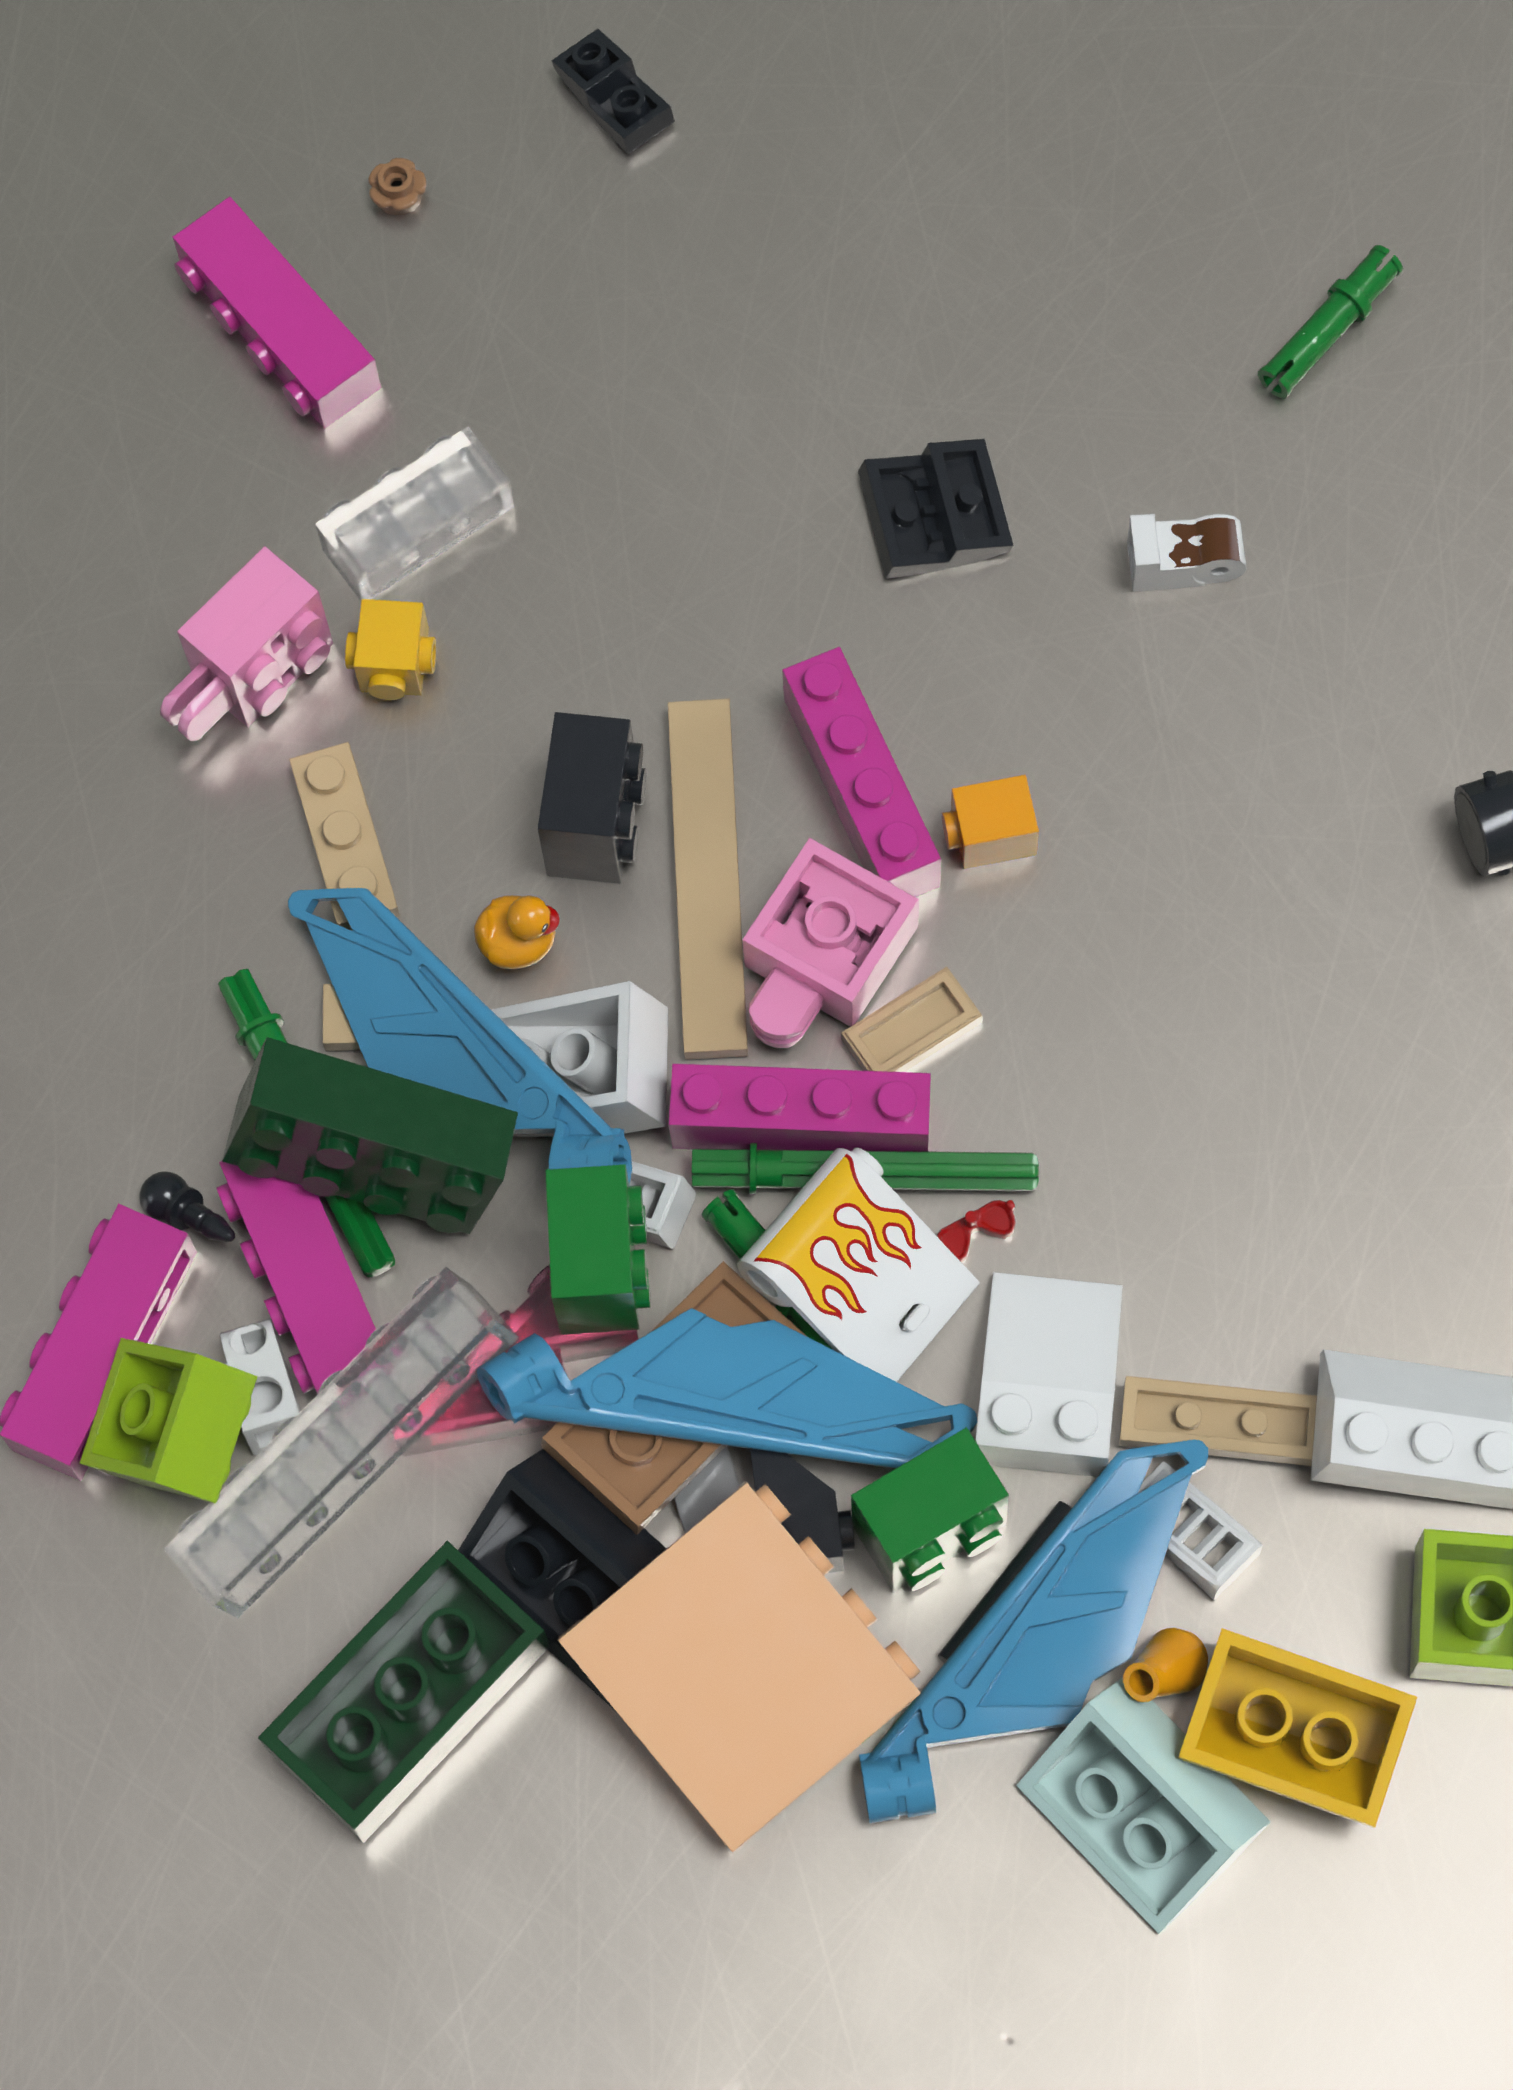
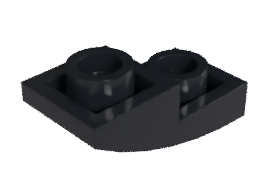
(612, 92)

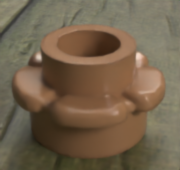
(398, 199)

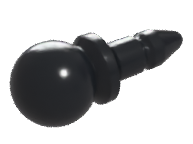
(171, 1200)

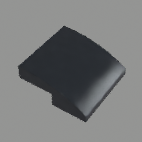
(935, 508)

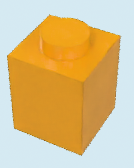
(992, 822)

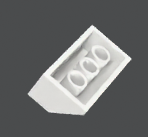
(1414, 1429)

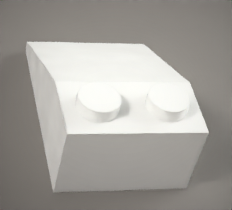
(604, 1047)
(1049, 1374)

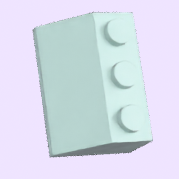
(1138, 1810)

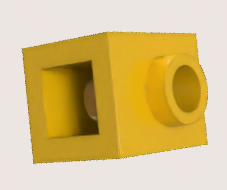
(391, 648)

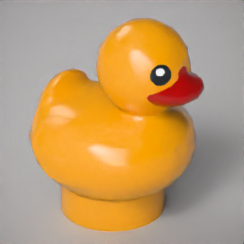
(516, 931)

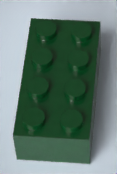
(369, 1137)
(405, 1691)

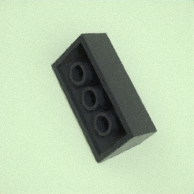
(555, 1549)

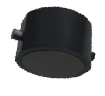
(1486, 821)

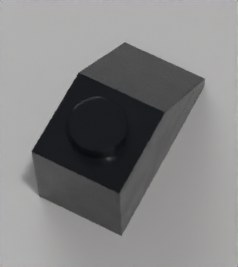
(809, 1503)

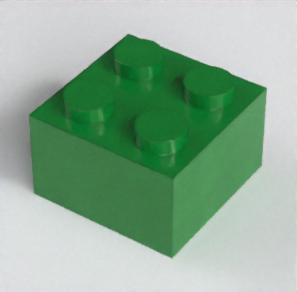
(592, 1251)
(931, 1512)

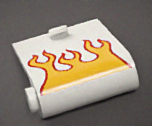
(856, 1265)

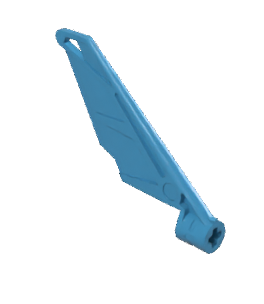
(434, 1030)
(726, 1387)
(1047, 1634)

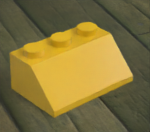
(1298, 1728)

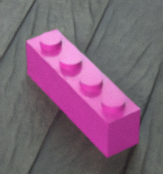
(275, 313)
(860, 773)
(798, 1108)
(306, 1271)
(120, 1295)

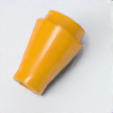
(1168, 1665)

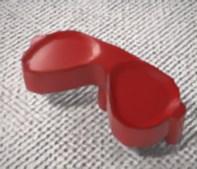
(993, 1219)

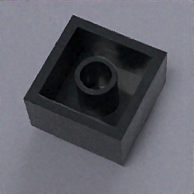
(591, 798)

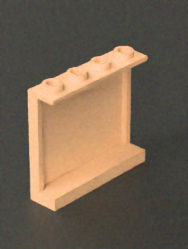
(742, 1664)

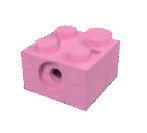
(248, 647)
(831, 950)

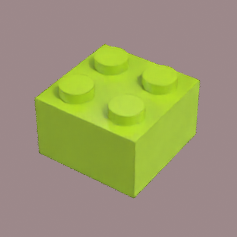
(169, 1420)
(1463, 1608)

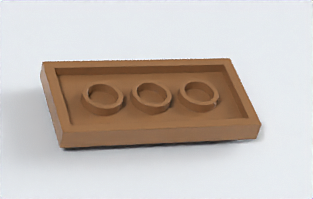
(645, 1472)

